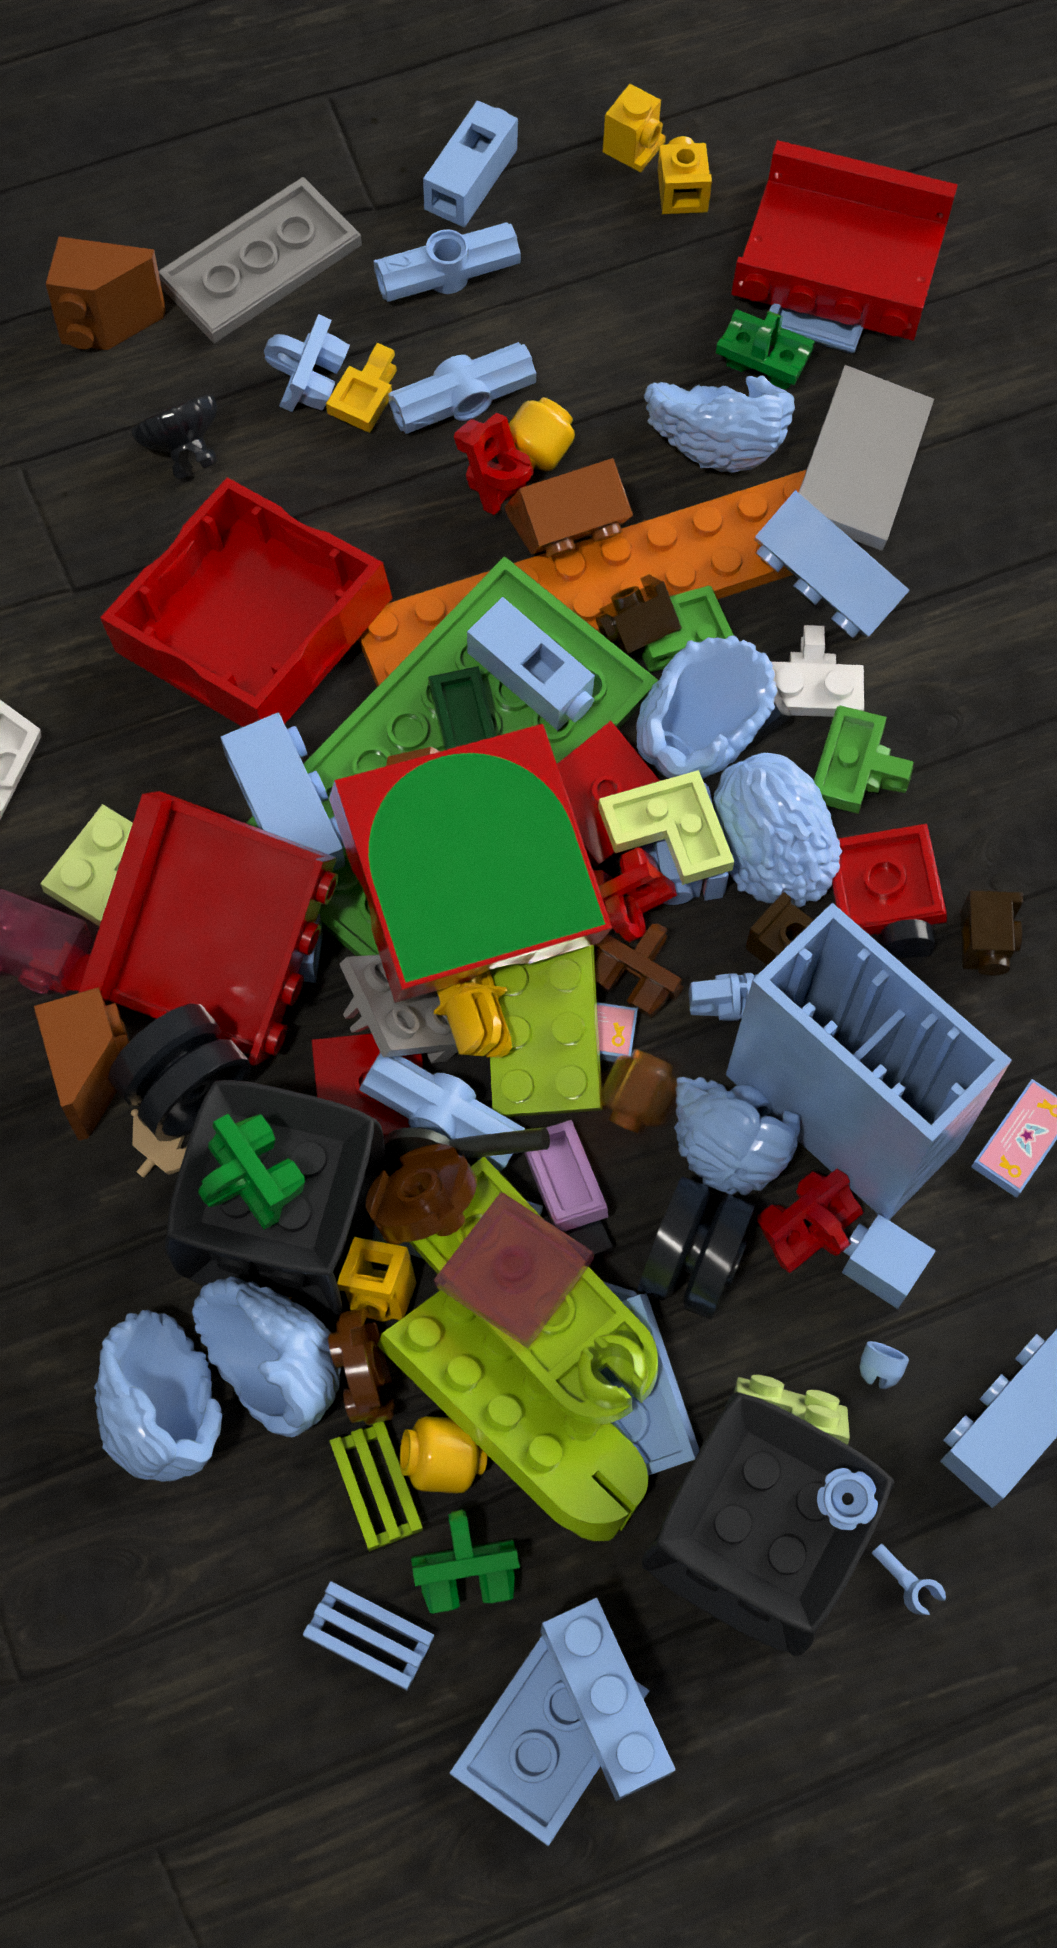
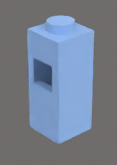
(470, 163)
(531, 664)

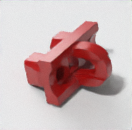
(488, 478)
(645, 889)
(824, 1203)

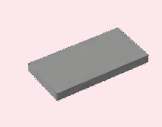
(258, 259)
(865, 455)

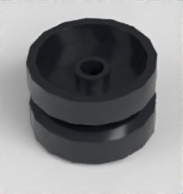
(173, 1067)
(699, 1248)

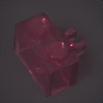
(40, 944)

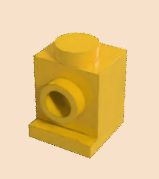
(633, 128)
(684, 166)
(379, 1291)

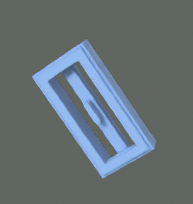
(325, 1613)

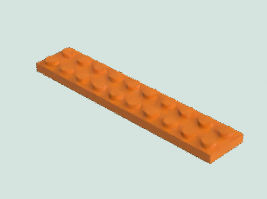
(683, 549)

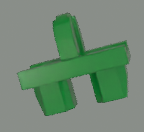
(748, 343)
(242, 1172)
(489, 1561)

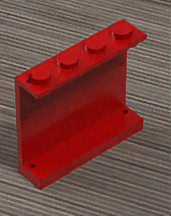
(845, 240)

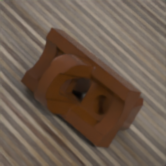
(654, 983)

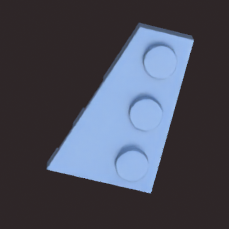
(660, 1423)

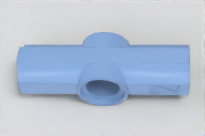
(447, 261)
(462, 387)
(434, 1102)

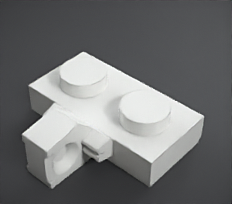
(814, 682)

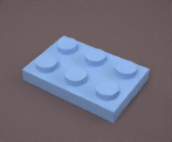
(531, 1750)

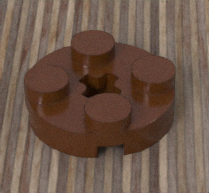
(422, 1195)
(365, 1367)

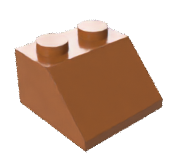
(103, 292)
(570, 508)
(81, 1045)

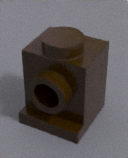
(638, 615)
(990, 931)
(768, 934)

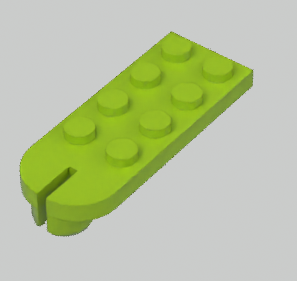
(553, 1037)
(581, 1336)
(572, 1469)

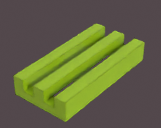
(359, 1440)

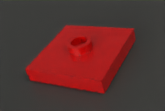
(596, 770)
(889, 879)
(342, 1067)

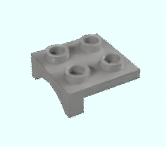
(397, 1027)

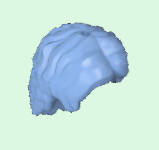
(722, 425)
(706, 707)
(777, 830)
(729, 1139)
(268, 1352)
(155, 1399)

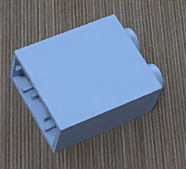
(864, 1059)

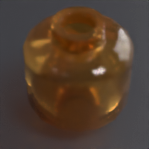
(639, 1091)

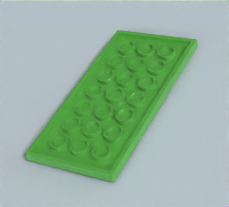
(403, 718)

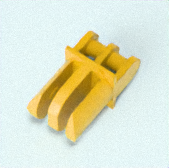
(476, 1017)

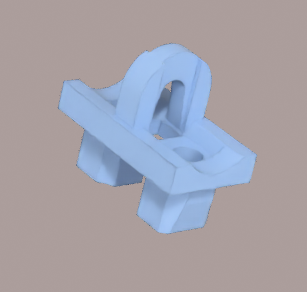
(299, 359)

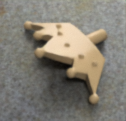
(164, 1154)

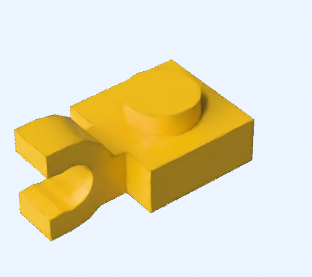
(364, 393)

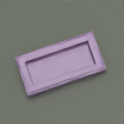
(567, 1180)

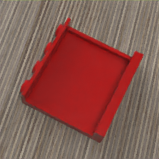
(210, 920)

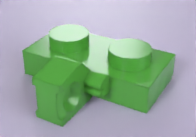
(699, 618)
(857, 761)

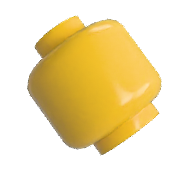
(542, 432)
(440, 1456)

